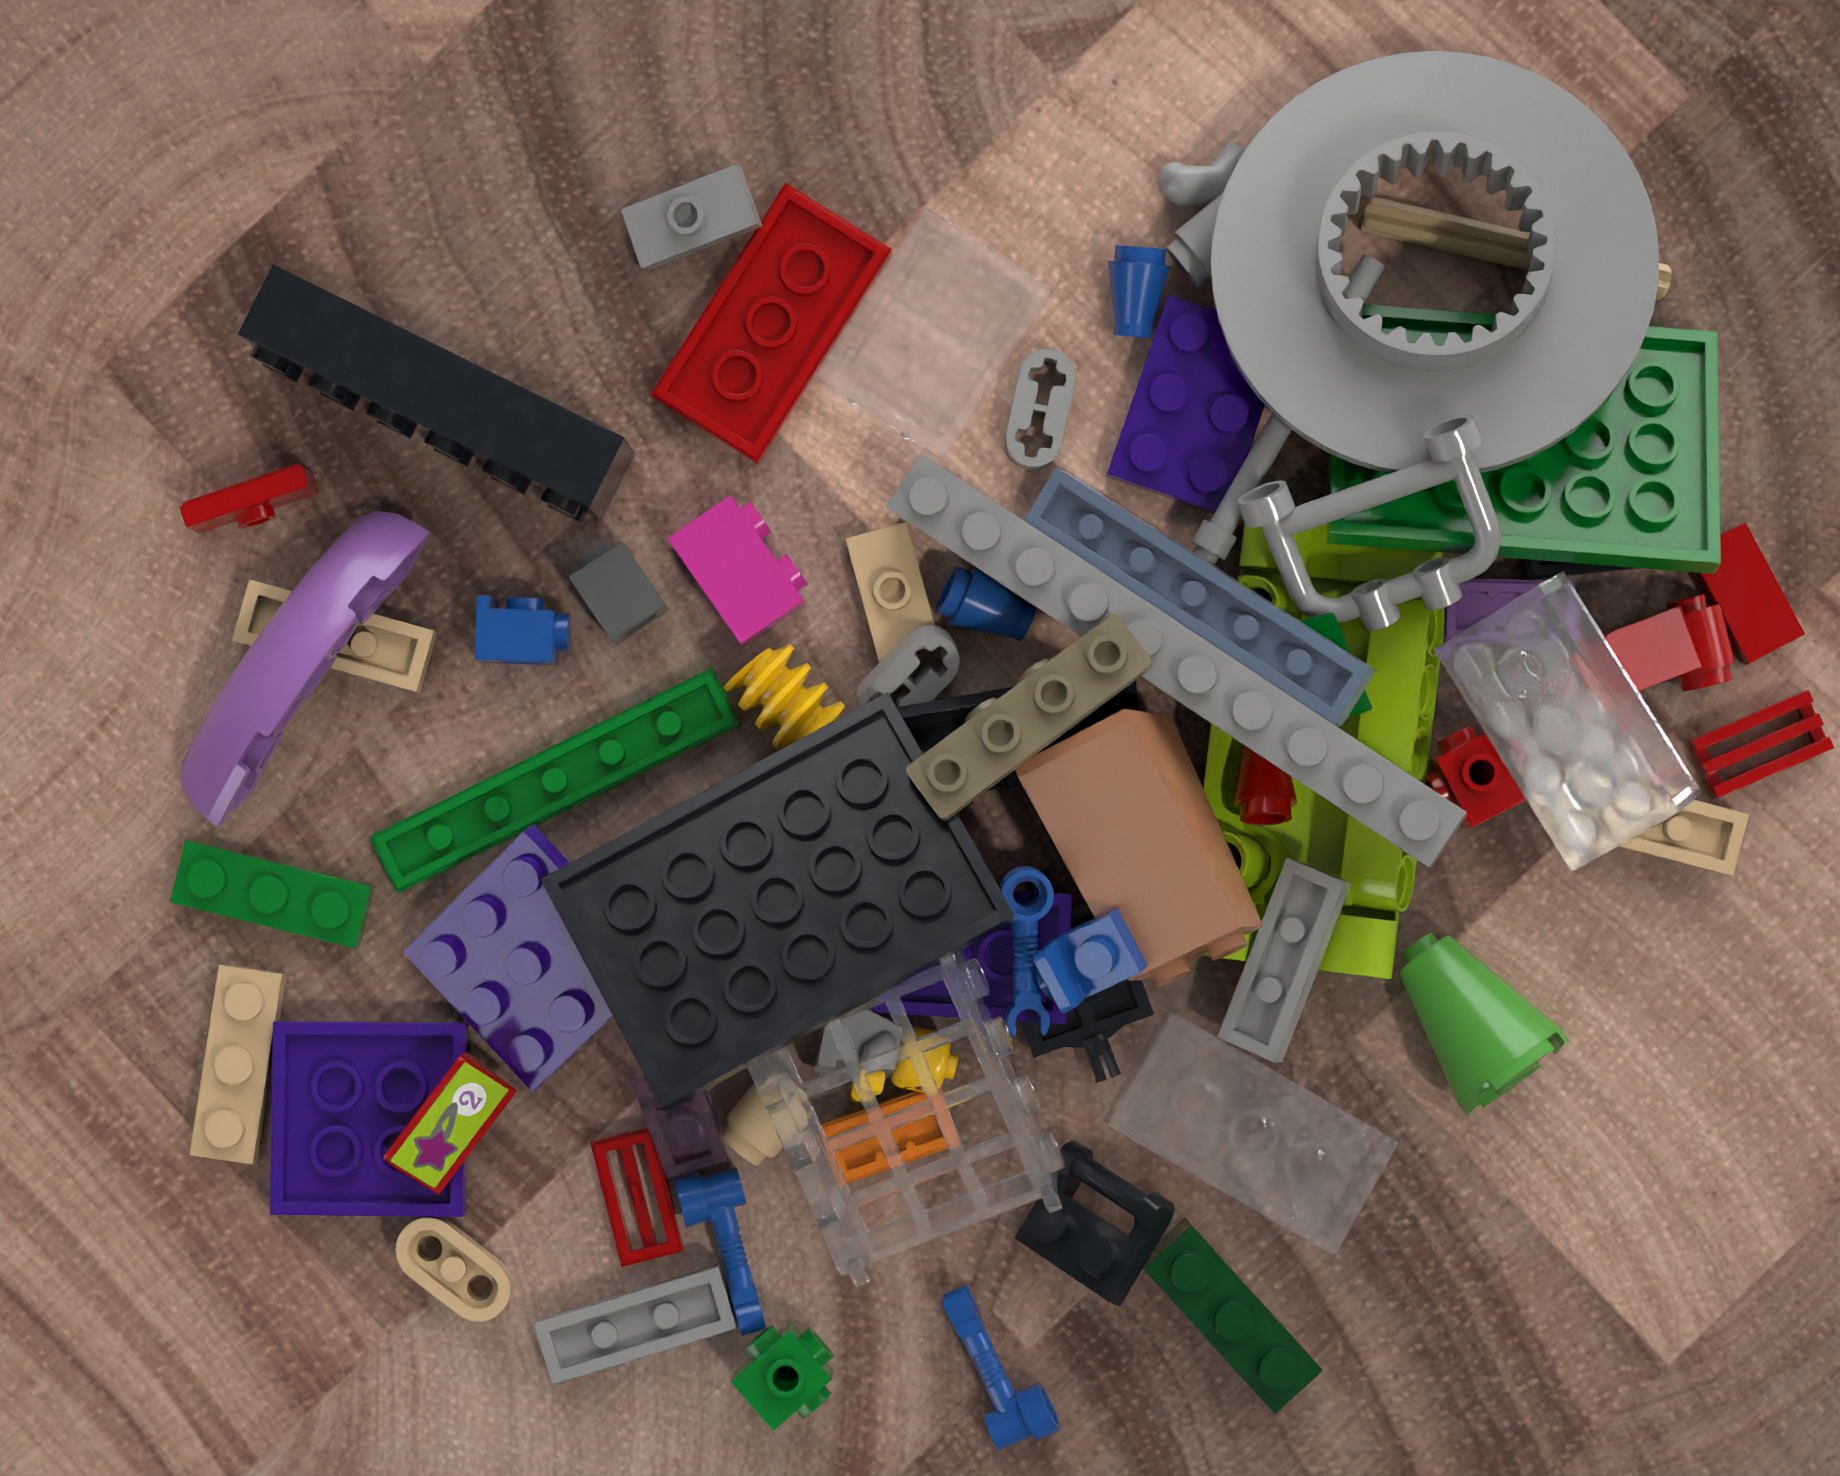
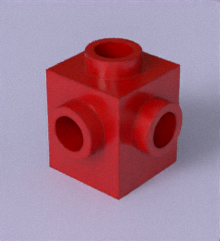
(1450, 777)

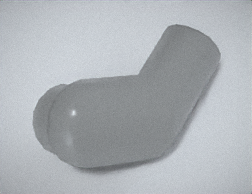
(1199, 184)

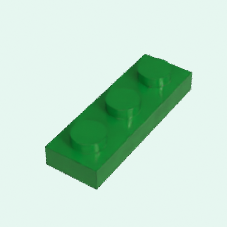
(272, 894)

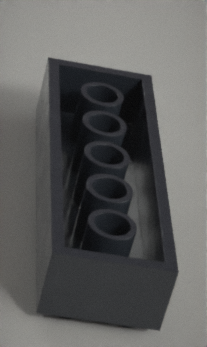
(437, 392)

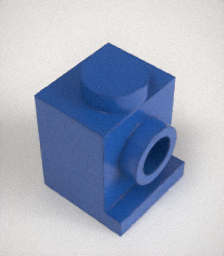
(520, 632)

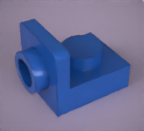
(1087, 960)

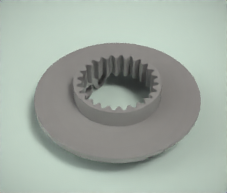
(1373, 391)

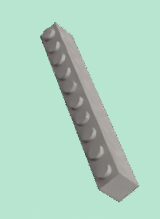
(1182, 662)

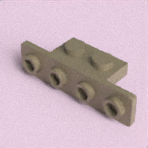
(1029, 716)

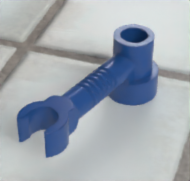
(1024, 931)
(714, 1200)
(1015, 1413)

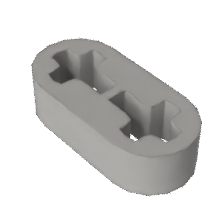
(1055, 412)
(903, 660)

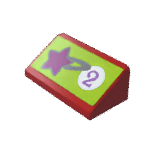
(450, 1123)

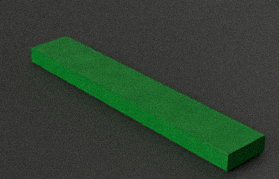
(554, 780)

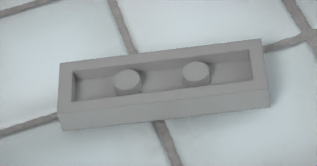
(1284, 960)
(635, 1324)

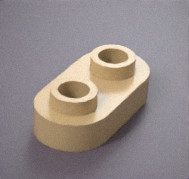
(451, 1273)

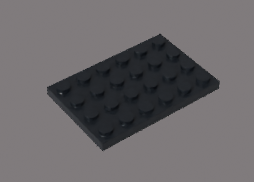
(775, 902)

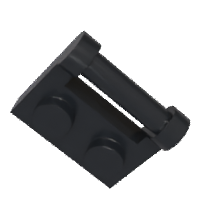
(1085, 1242)

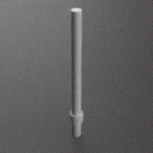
(1215, 537)

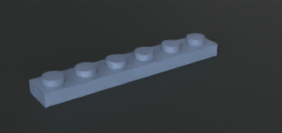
(1200, 597)

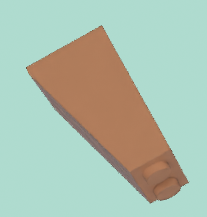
(1143, 840)

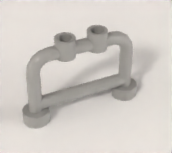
(1377, 600)

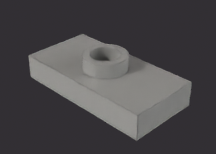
(691, 217)

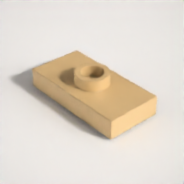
(889, 585)

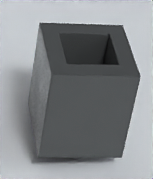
(617, 590)

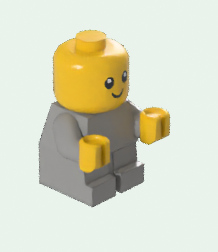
(874, 1035)

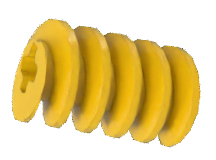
(783, 696)

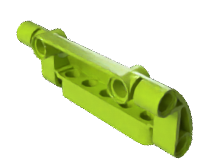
(1395, 728)

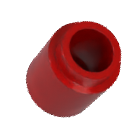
(1711, 640)

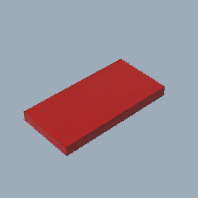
(771, 323)

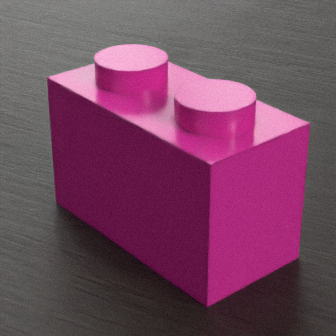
(738, 569)

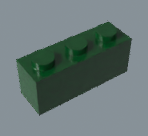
(1231, 1316)

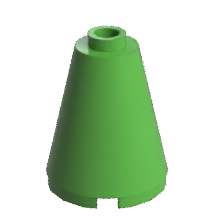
(1475, 1021)

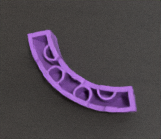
(294, 657)

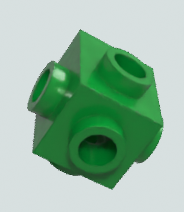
(778, 1396)

